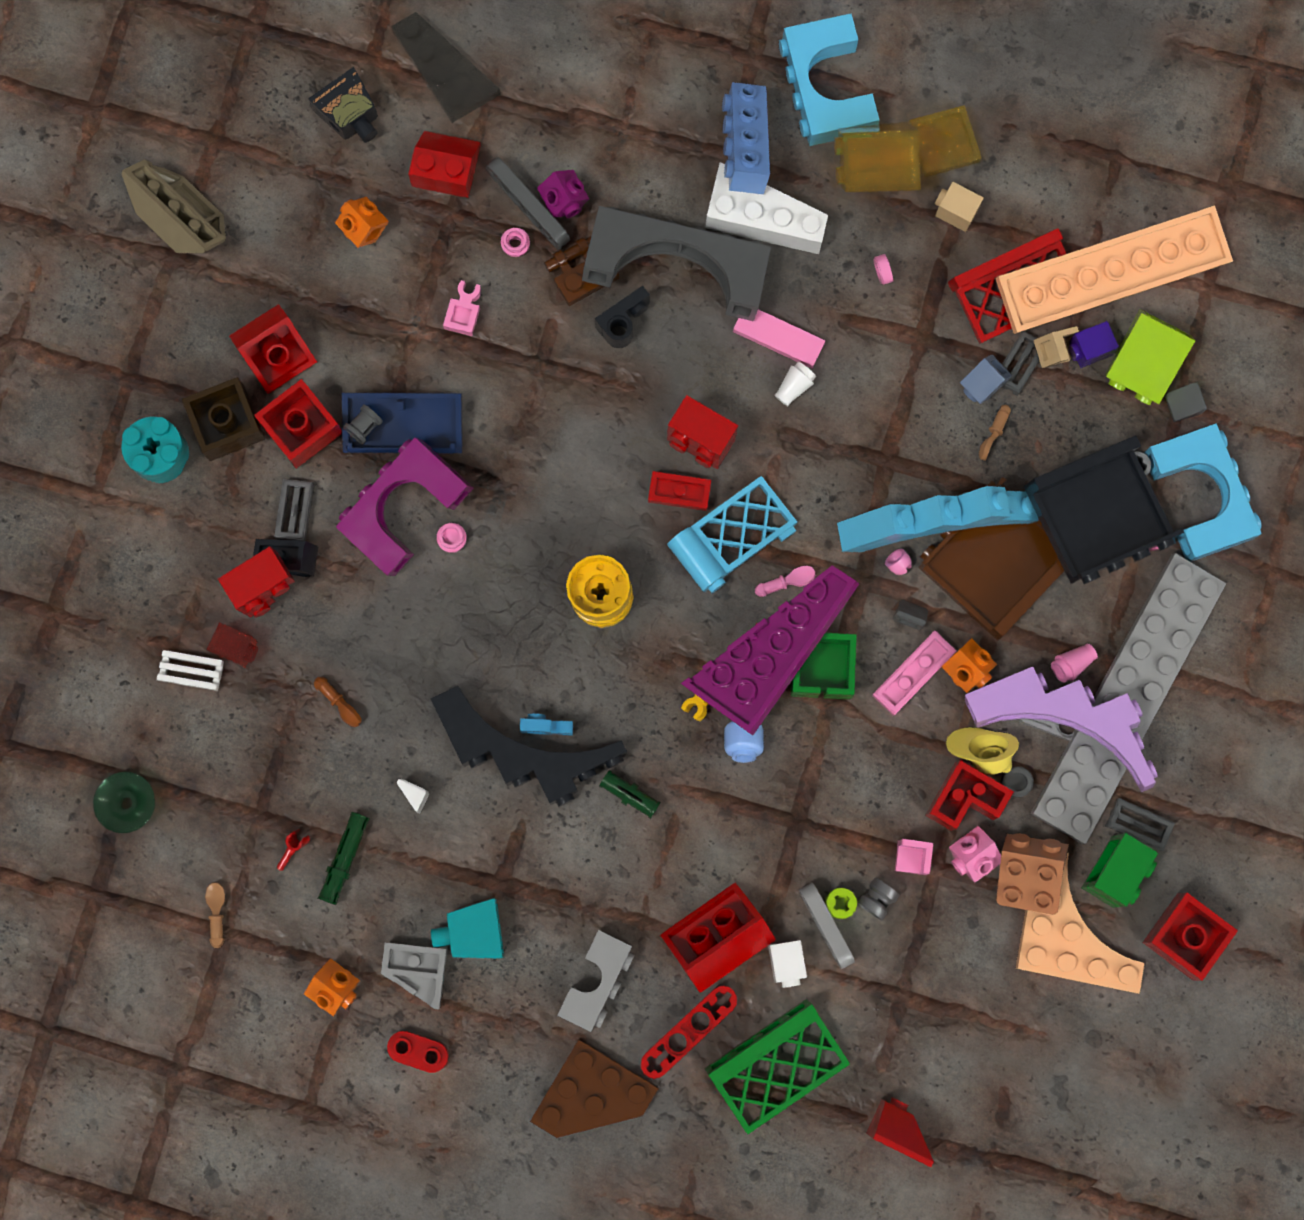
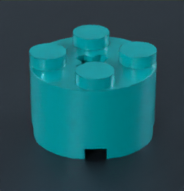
(140, 441)

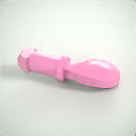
(798, 577)

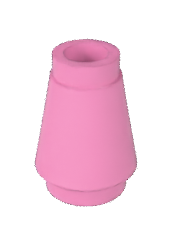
(1072, 663)

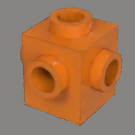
(361, 221)
(970, 666)
(332, 987)

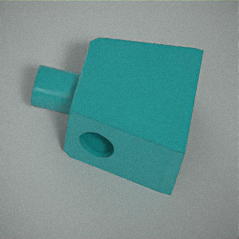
(472, 932)

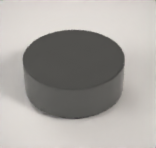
(1019, 781)

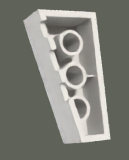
(765, 217)

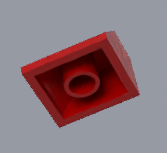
(899, 1131)

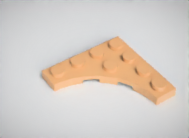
(1067, 948)

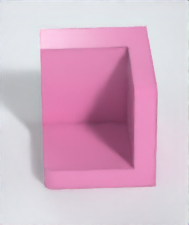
(913, 857)

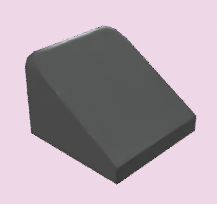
(1185, 402)
(911, 615)

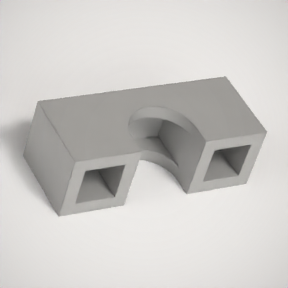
(586, 1007)

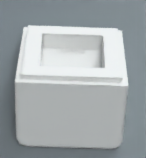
(416, 795)

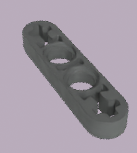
(528, 203)

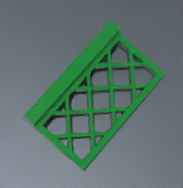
(761, 1044)

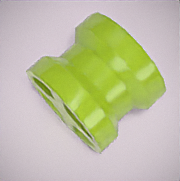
(836, 905)

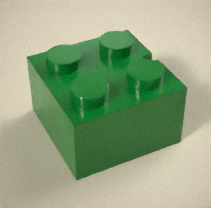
(828, 669)
(1120, 871)

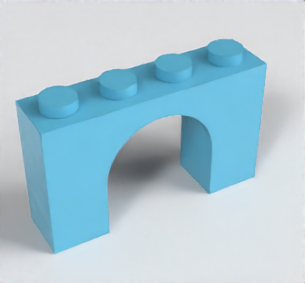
(803, 48)
(1207, 452)

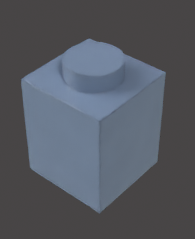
(985, 379)

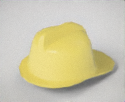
(987, 750)

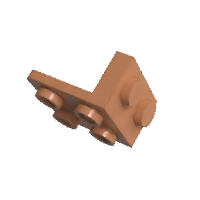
(1031, 873)

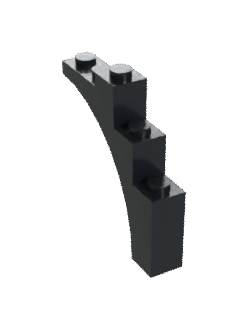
(555, 771)

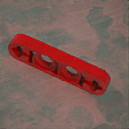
(691, 1034)

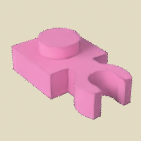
(462, 313)

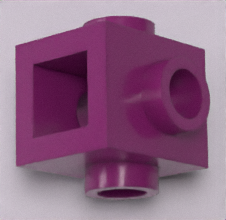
(563, 194)

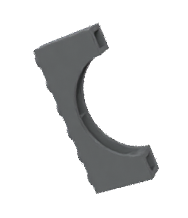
(733, 262)

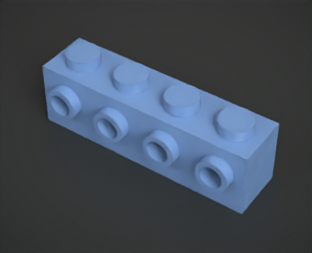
(746, 138)

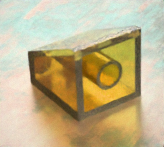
(878, 158)

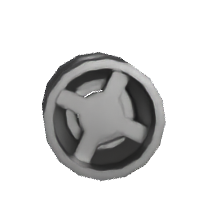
(882, 893)

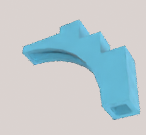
(935, 515)

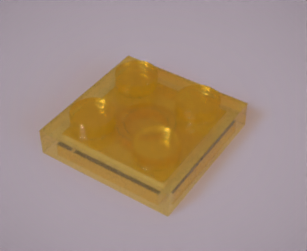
(946, 141)

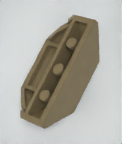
(174, 208)

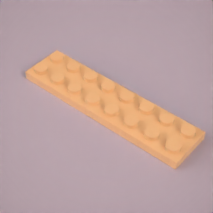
(1114, 269)

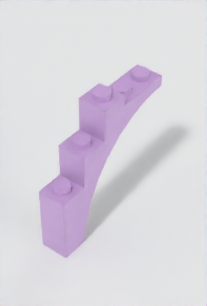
(1108, 723)

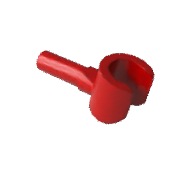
(293, 845)

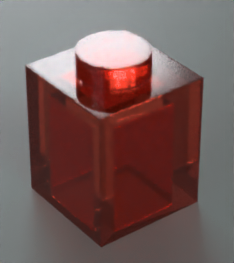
(233, 645)

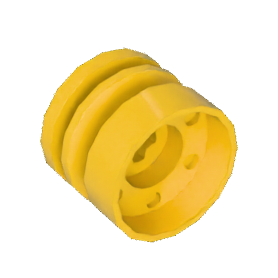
(585, 584)

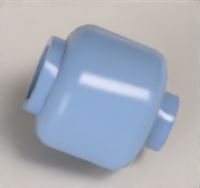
(741, 744)

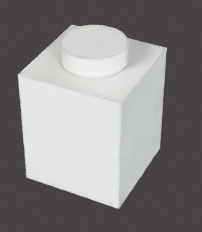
(787, 963)

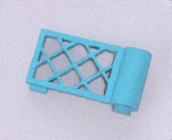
(702, 558)

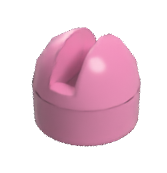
(898, 562)

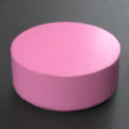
(883, 269)

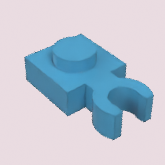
(539, 725)

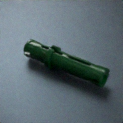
(341, 864)

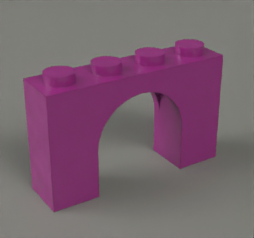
(365, 521)

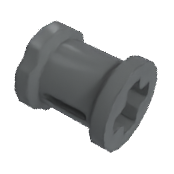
(363, 424)

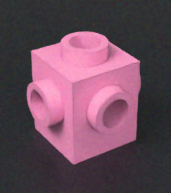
(975, 854)

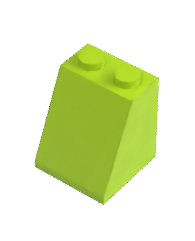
(1149, 357)

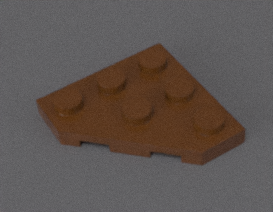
(592, 1094)

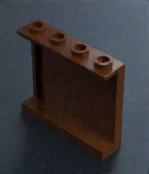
(994, 570)

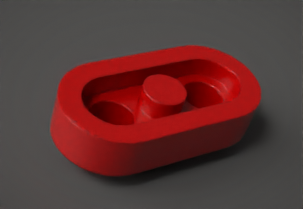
(417, 1051)

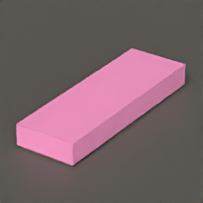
(781, 338)
(914, 673)

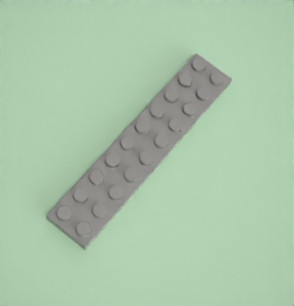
(1145, 671)

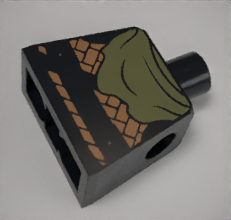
(346, 107)

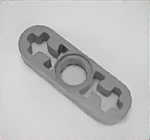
(826, 926)

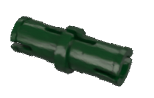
(612, 782)

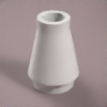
(795, 383)

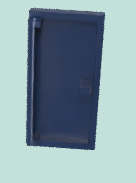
(427, 416)

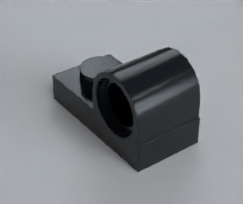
(619, 314)
(297, 555)

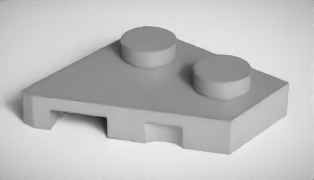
(416, 969)

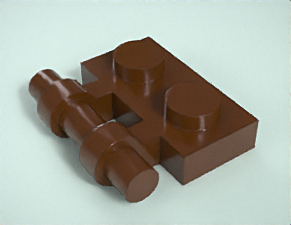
(570, 281)

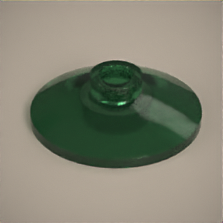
(109, 799)

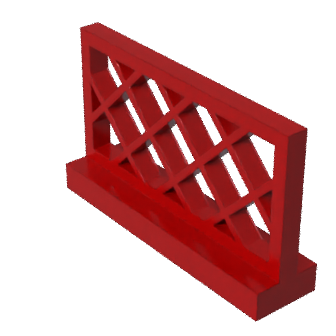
(996, 267)

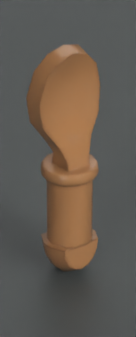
(996, 430)
(215, 899)

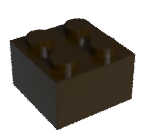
(223, 419)

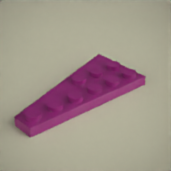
(765, 659)

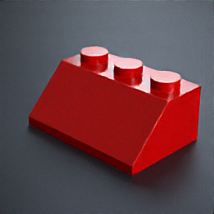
(718, 937)

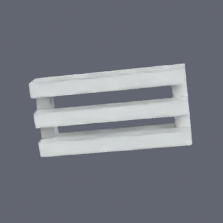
(165, 666)

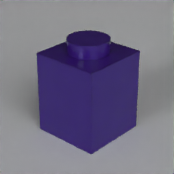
(1093, 344)

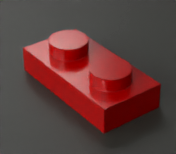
(679, 491)

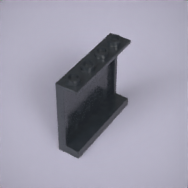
(1100, 512)

